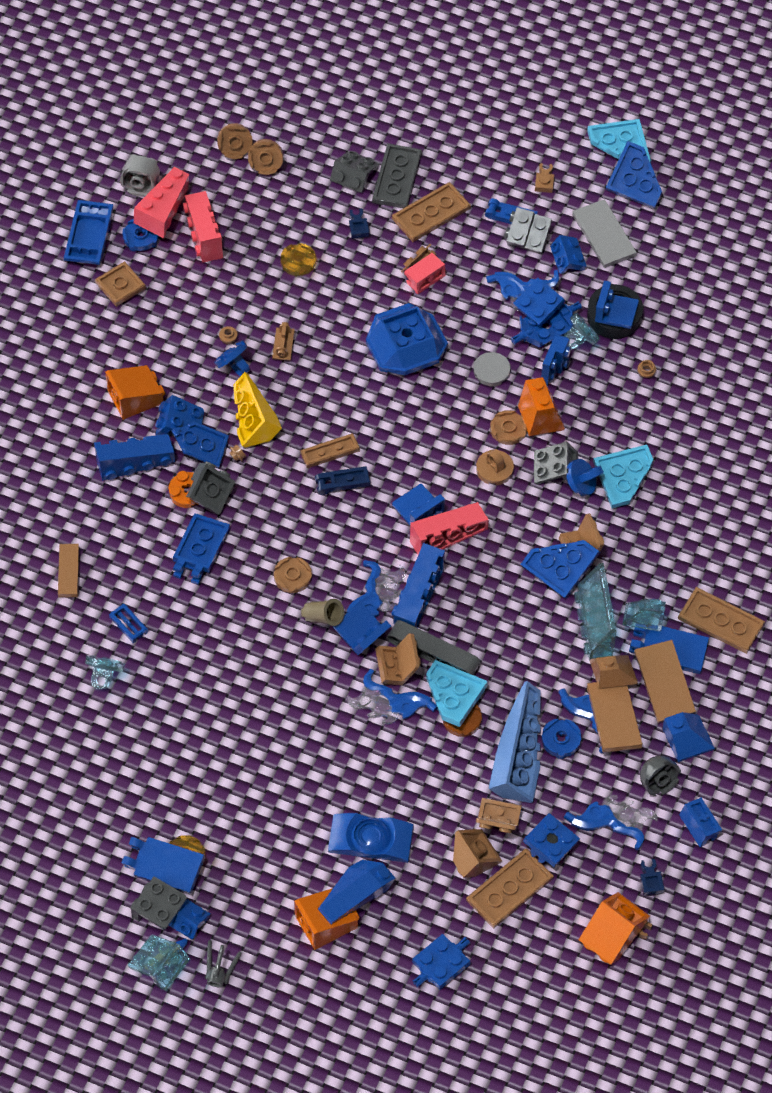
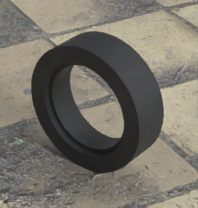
(611, 331)

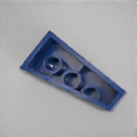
(133, 455)
(420, 585)

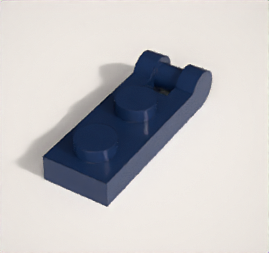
(342, 480)

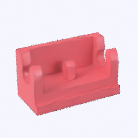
(425, 273)

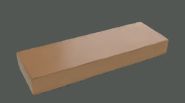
(329, 450)
(68, 570)

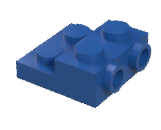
(556, 358)

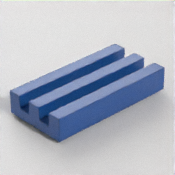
(137, 634)

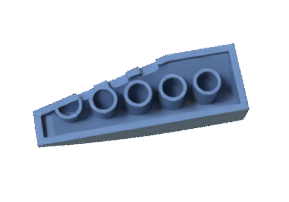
(516, 760)

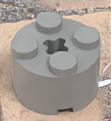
(140, 175)

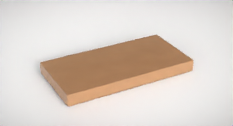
(431, 212)
(721, 620)
(664, 680)
(614, 718)
(509, 888)

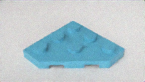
(614, 136)
(624, 473)
(454, 691)

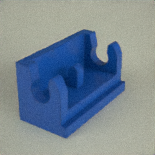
(700, 821)

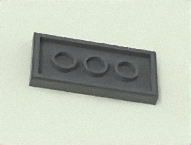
(397, 176)

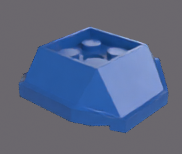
(404, 354)

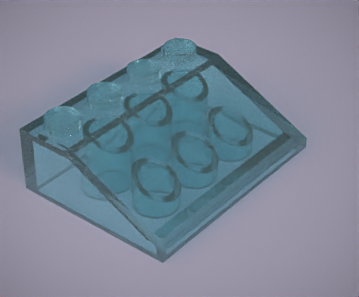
(596, 614)

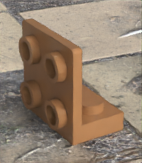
(587, 531)

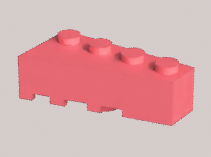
(161, 203)
(204, 228)
(448, 527)

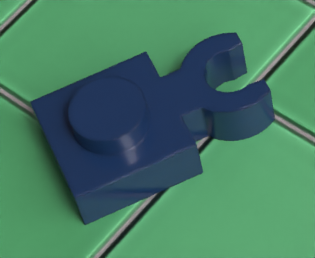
(358, 225)
(651, 880)

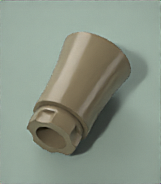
(325, 612)

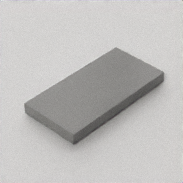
(604, 233)

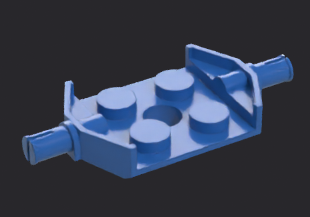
(539, 336)

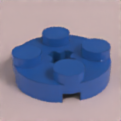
(138, 243)
(558, 748)

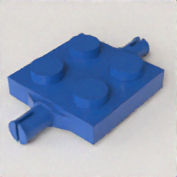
(441, 961)

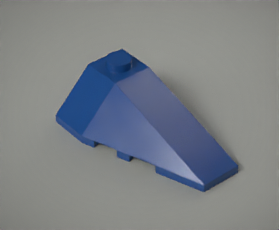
(356, 888)

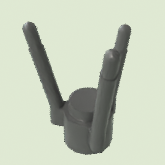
(216, 976)

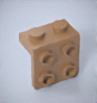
(398, 662)
(499, 814)

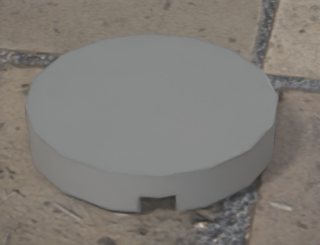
(491, 369)

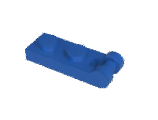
(505, 211)

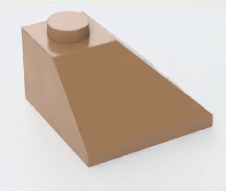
(613, 671)
(473, 853)

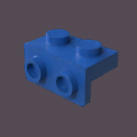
(567, 254)
(189, 919)

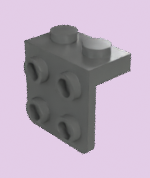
(353, 170)
(158, 903)

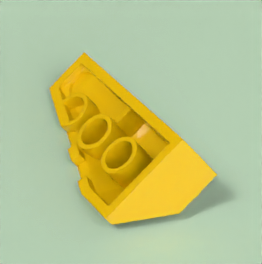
(255, 416)

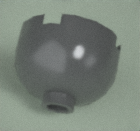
(659, 775)

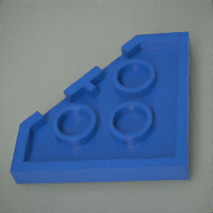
(635, 177)
(561, 564)

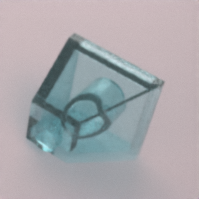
(645, 614)

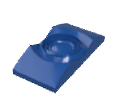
(89, 232)
(370, 837)

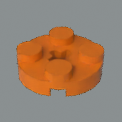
(176, 489)

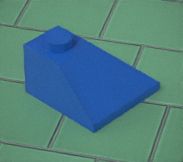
(687, 735)

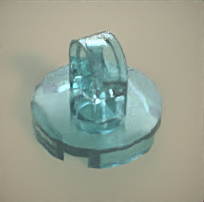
(581, 331)
(104, 667)

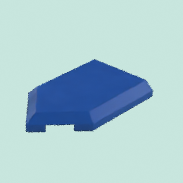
(201, 442)

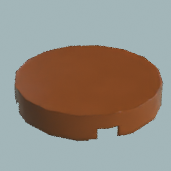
(469, 726)

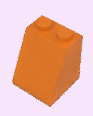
(133, 390)
(539, 408)
(316, 926)
(613, 928)

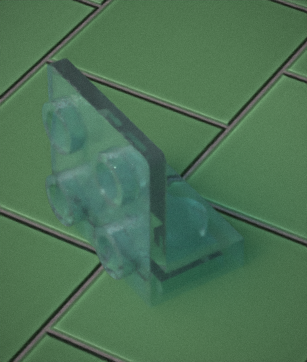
(160, 960)

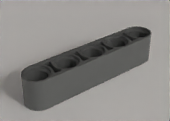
(434, 649)

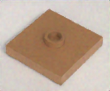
(120, 284)

